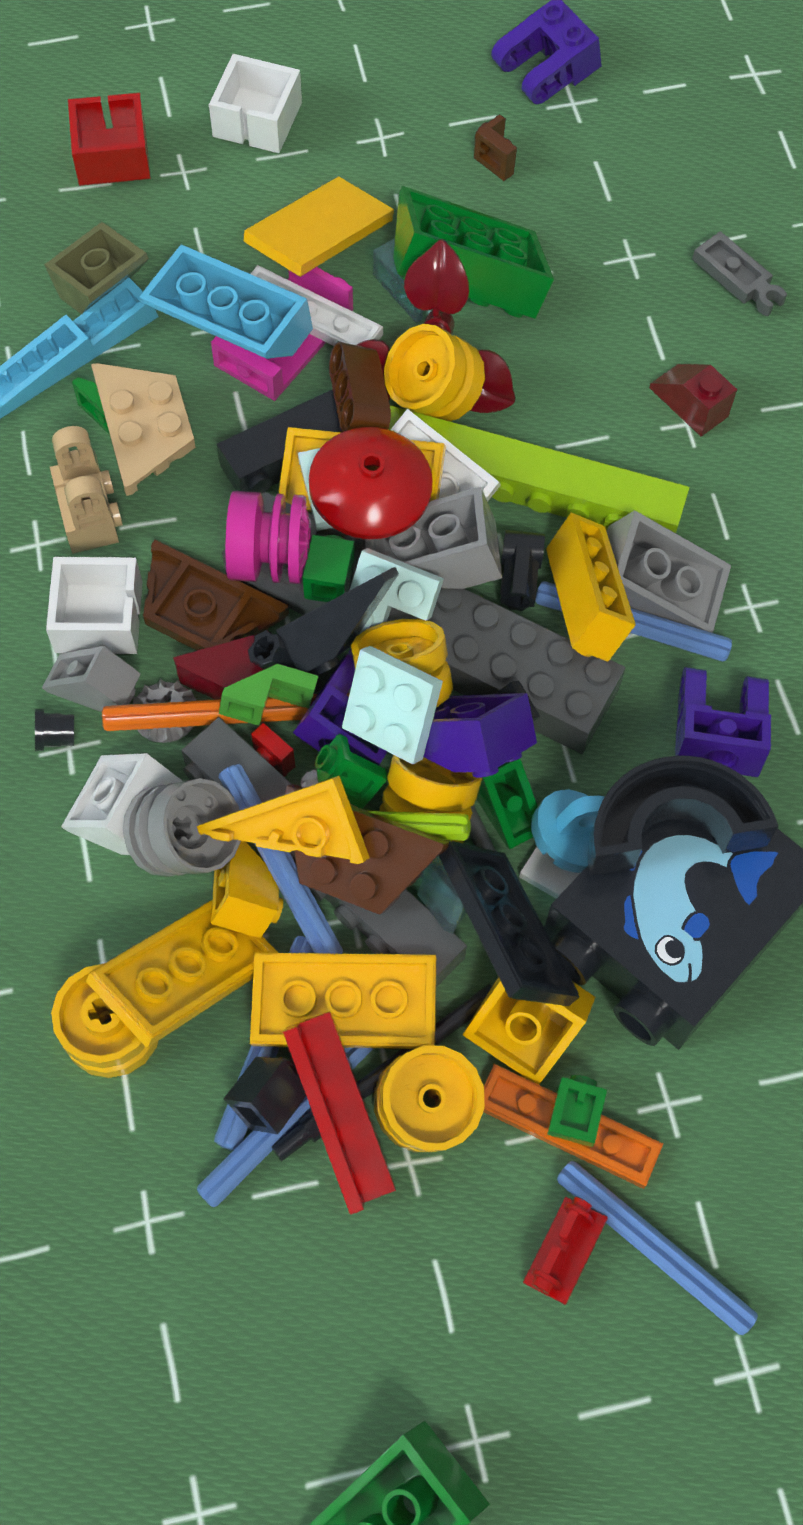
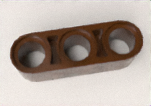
(358, 387)

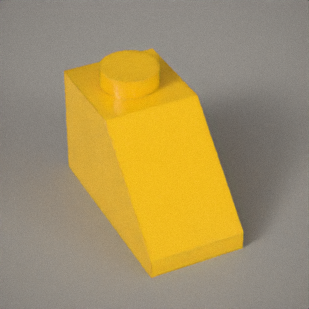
(245, 894)

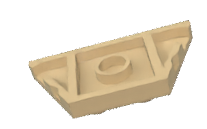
(143, 421)

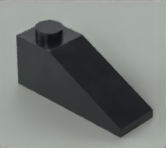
(331, 628)

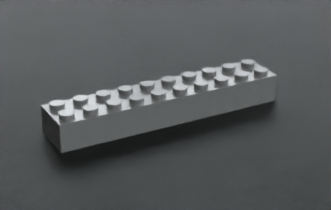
(491, 650)

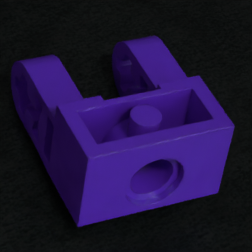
(556, 33)
(327, 712)
(725, 737)

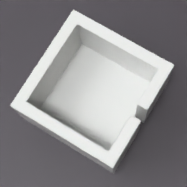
(255, 103)
(94, 604)

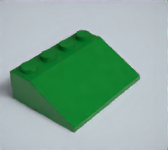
(499, 257)

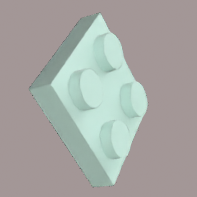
(391, 704)

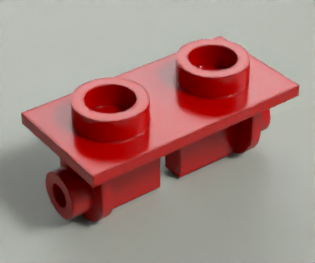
(565, 1249)

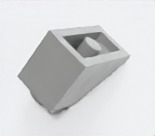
(92, 678)

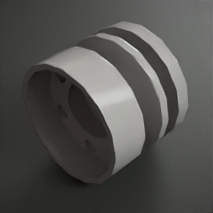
(163, 829)

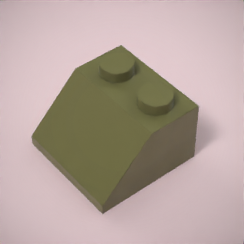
(94, 266)

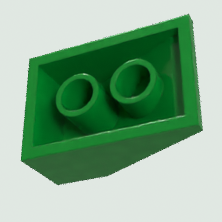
(409, 1485)

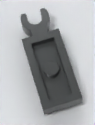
(738, 273)

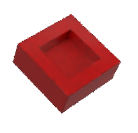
(273, 749)

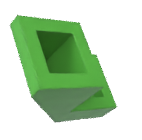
(249, 696)

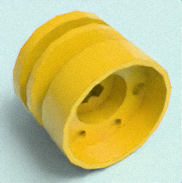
(429, 789)

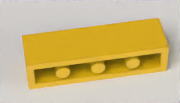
(589, 588)

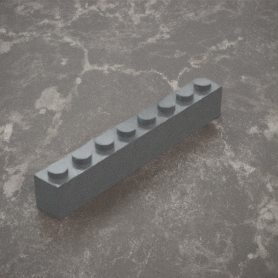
(400, 930)

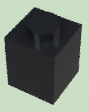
(267, 1094)

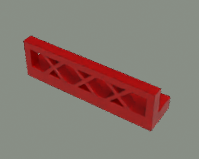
(339, 1111)

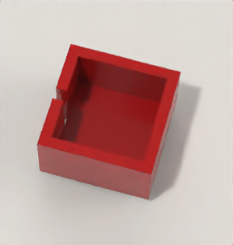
(109, 153)

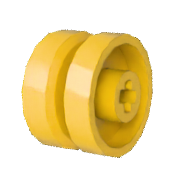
(434, 373)
(413, 642)
(96, 1048)
(452, 1084)

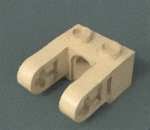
(83, 492)

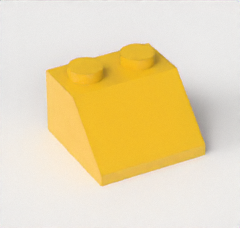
(527, 1033)

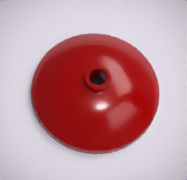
(368, 501)

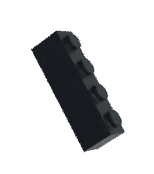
(256, 455)

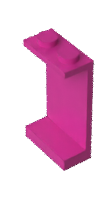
(275, 374)

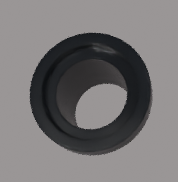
(53, 729)

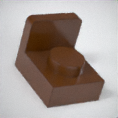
(494, 150)

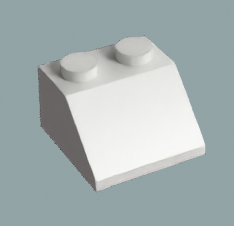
(107, 795)

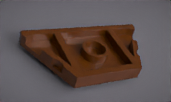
(201, 603)
(395, 862)

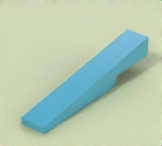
(72, 344)

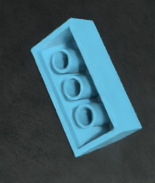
(230, 304)

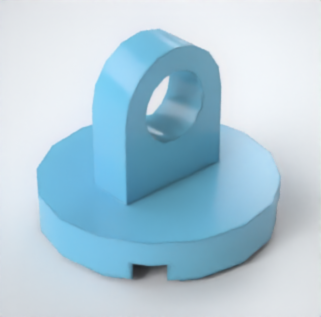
(564, 827)

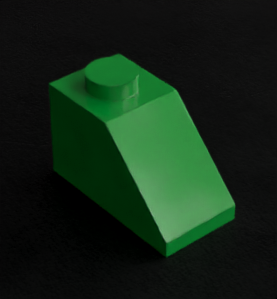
(509, 803)

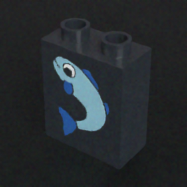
(676, 925)

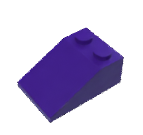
(480, 732)

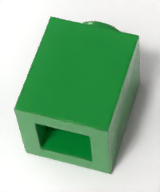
(328, 568)

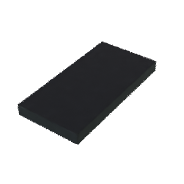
(508, 925)

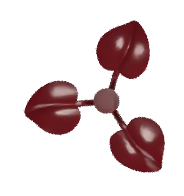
(441, 284)

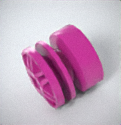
(266, 537)

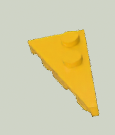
(305, 820)

